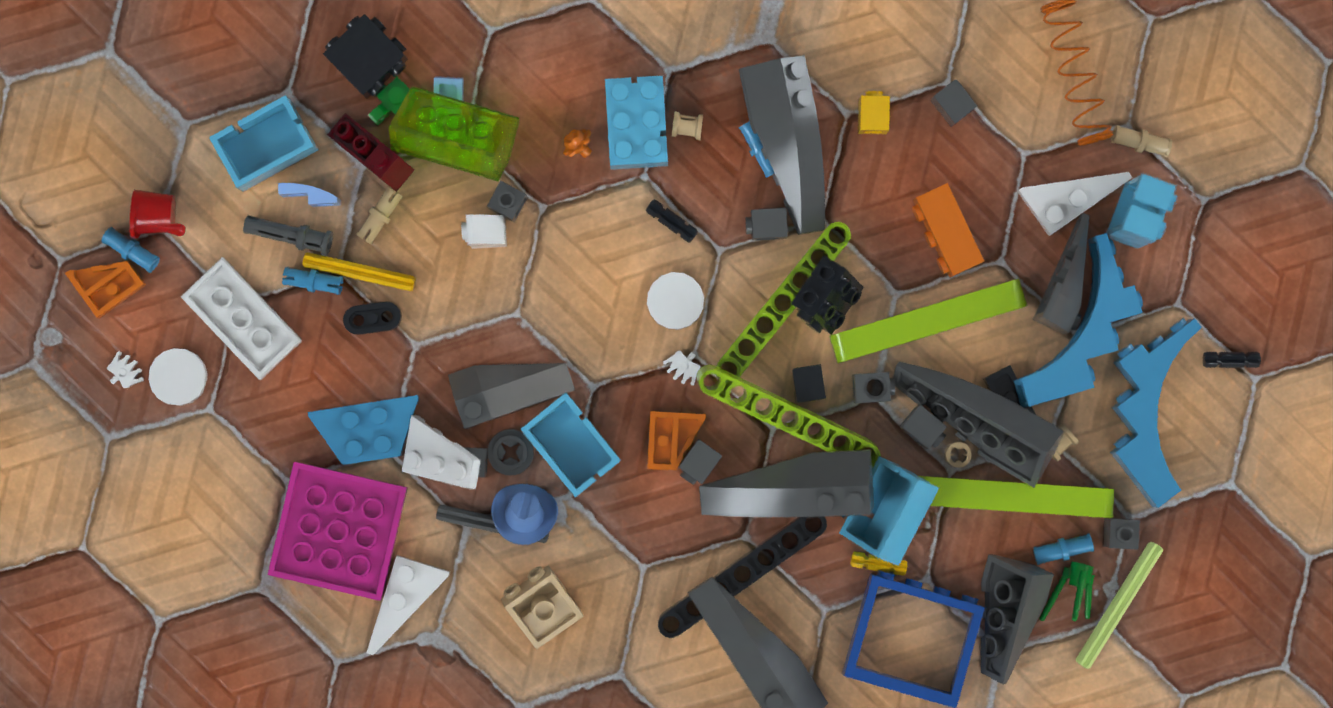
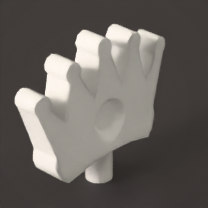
(684, 366)
(123, 371)

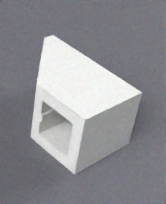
(484, 231)

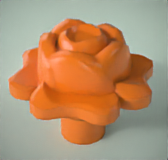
(577, 142)

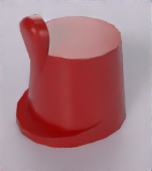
(153, 214)

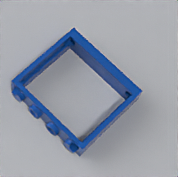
(898, 684)

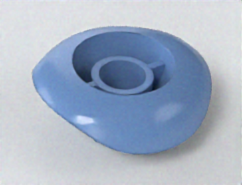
(524, 513)

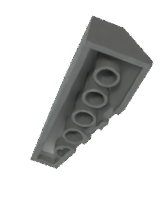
(787, 124)
(997, 426)
(799, 487)
(762, 660)

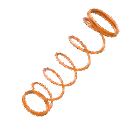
(1053, 7)

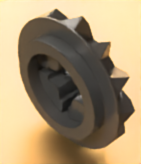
(496, 452)

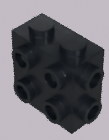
(366, 55)
(827, 296)

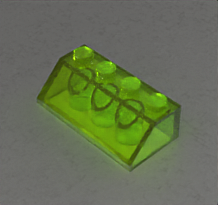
(453, 133)

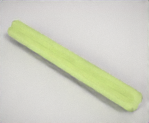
(1119, 605)

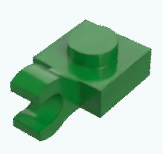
(391, 99)

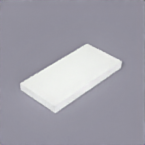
(241, 318)

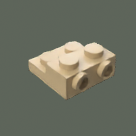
(541, 606)

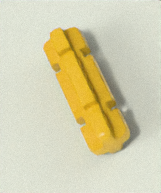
(873, 563)

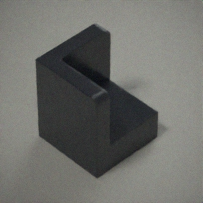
(808, 383)

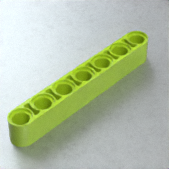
(787, 289)
(928, 320)
(775, 410)
(1022, 497)

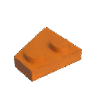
(106, 285)
(671, 437)

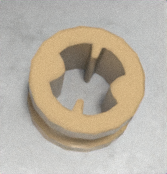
(957, 463)

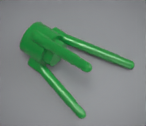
(1080, 577)

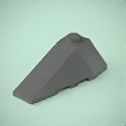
(1064, 292)
(499, 390)
(1013, 604)

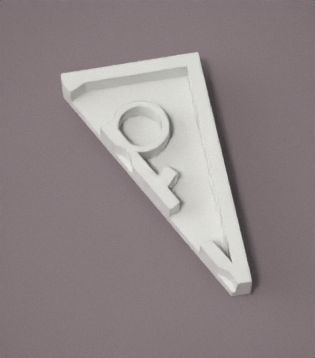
(1063, 201)
(406, 591)

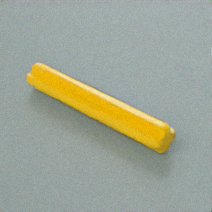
(359, 271)

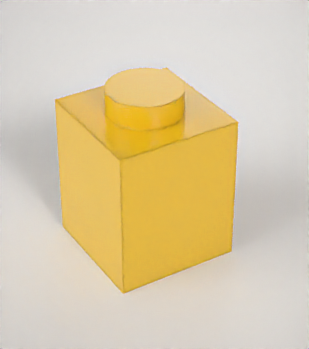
(873, 113)

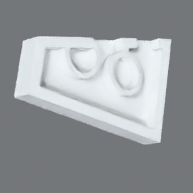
(437, 458)

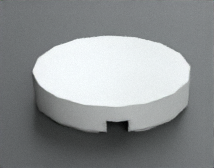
(675, 300)
(177, 376)

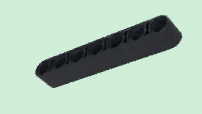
(751, 561)

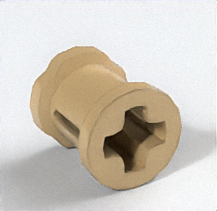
(687, 125)
(1066, 441)

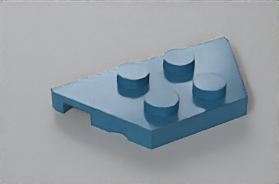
(366, 429)

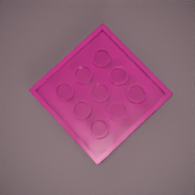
(337, 531)

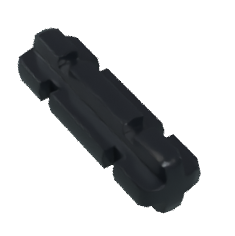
(671, 220)
(1231, 359)

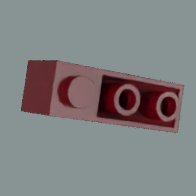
(371, 152)

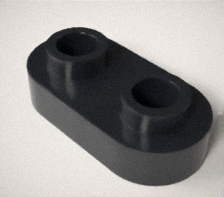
(372, 317)

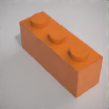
(947, 231)

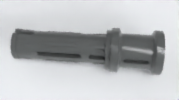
(301, 237)

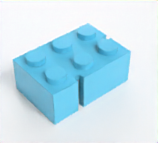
(636, 122)
(269, 144)
(1141, 211)
(570, 444)
(898, 508)

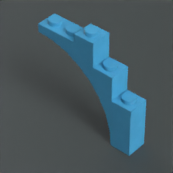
(1095, 336)
(1138, 409)

